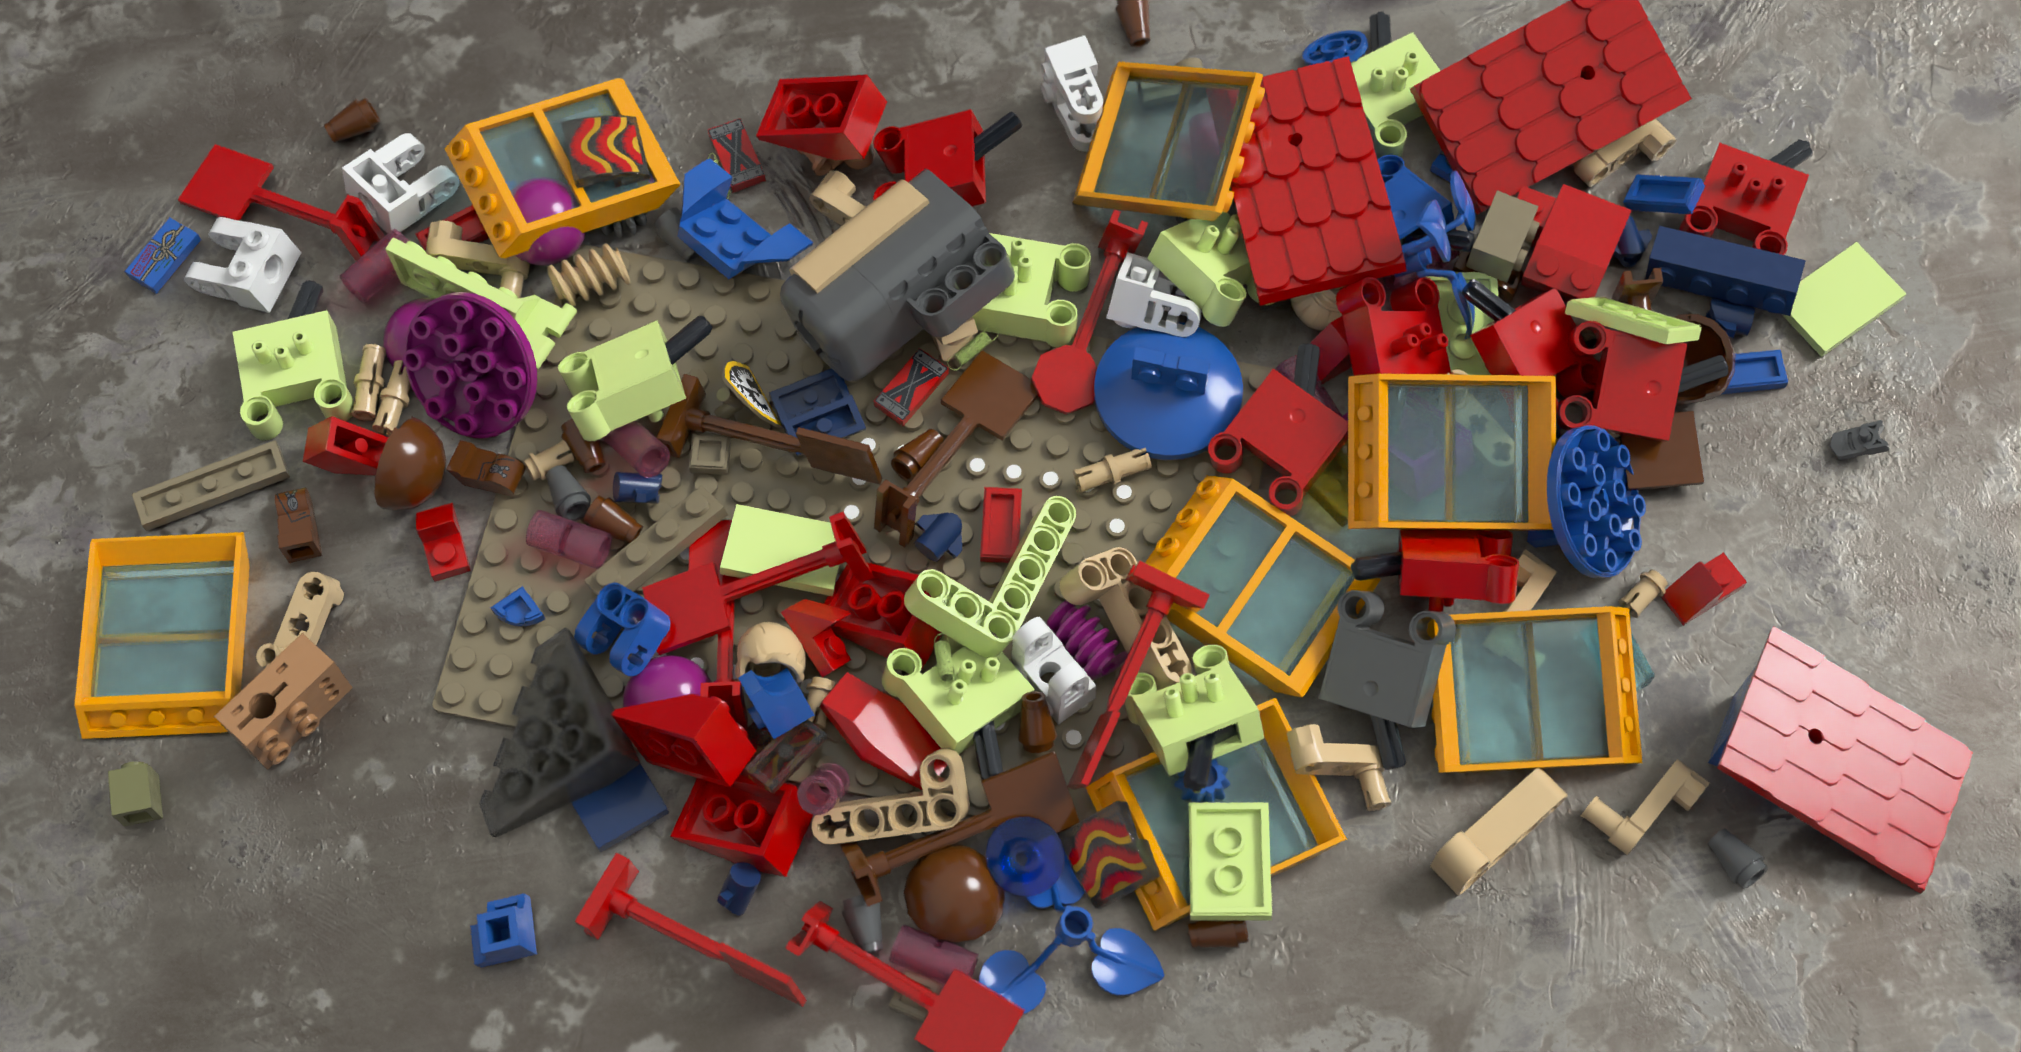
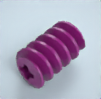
(1083, 640)

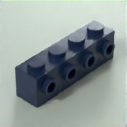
(1726, 270)

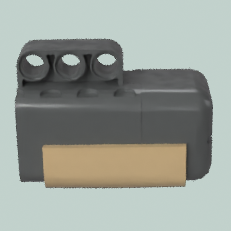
(890, 272)

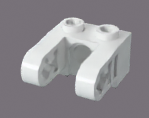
(1072, 88)
(393, 201)
(257, 269)
(1143, 296)
(1040, 651)

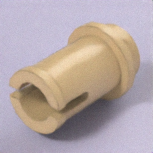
(541, 463)
(1644, 592)
(818, 690)

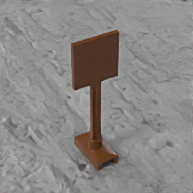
(986, 397)
(822, 450)
(1654, 462)
(1027, 790)

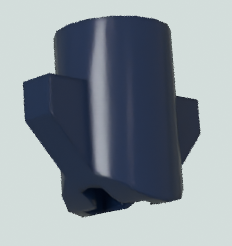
(1632, 244)
(1731, 317)
(635, 488)
(939, 535)
(739, 887)

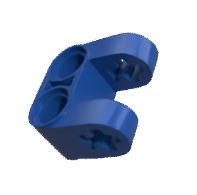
(642, 625)

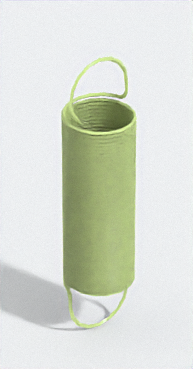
(972, 348)
(944, 661)

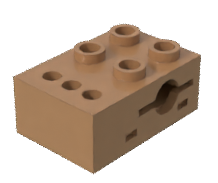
(284, 702)

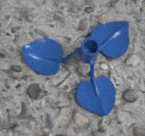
(1433, 223)
(1120, 968)

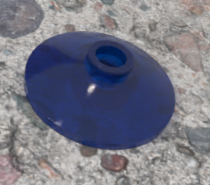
(1036, 841)

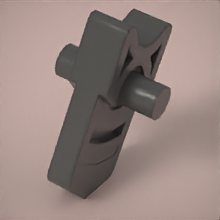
(1859, 441)

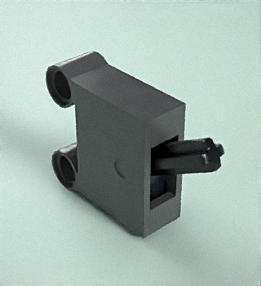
(1384, 672)

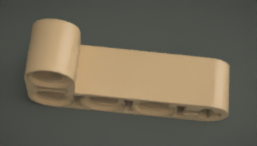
(1125, 605)
(890, 807)
(1498, 831)

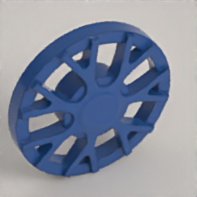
(1336, 46)

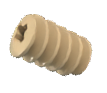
(588, 274)

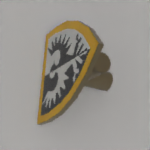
(743, 392)

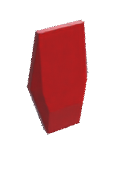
(880, 729)

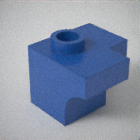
(776, 701)
(504, 931)

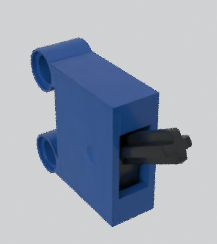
(1409, 197)

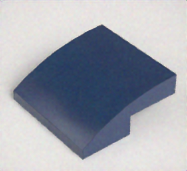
(819, 405)
(620, 808)

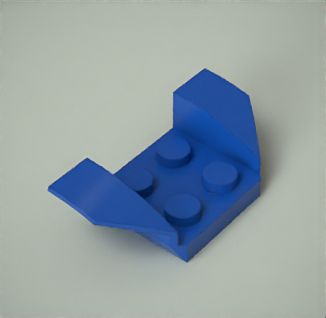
(723, 231)

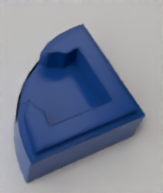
(518, 609)

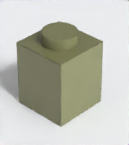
(135, 793)

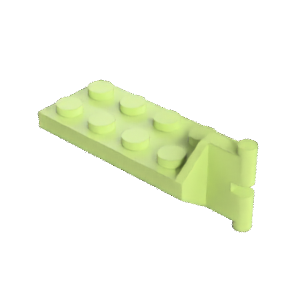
(440, 277)

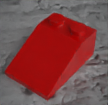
(824, 116)
(1575, 245)
(879, 613)
(688, 736)
(744, 823)

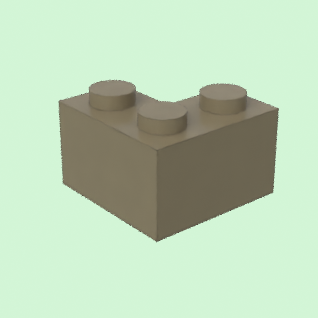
(1504, 237)

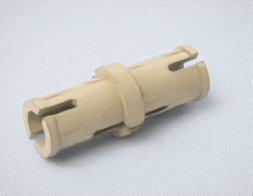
(369, 382)
(393, 400)
(1111, 469)

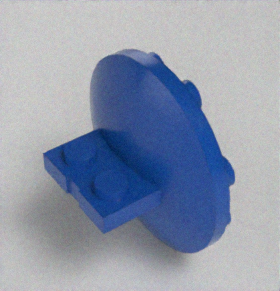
(1167, 391)
(1591, 503)

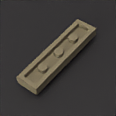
(210, 485)
(660, 542)

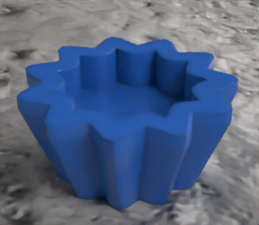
(1214, 789)

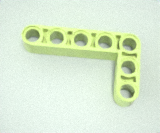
(995, 615)

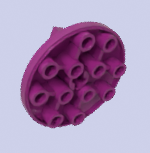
(470, 364)

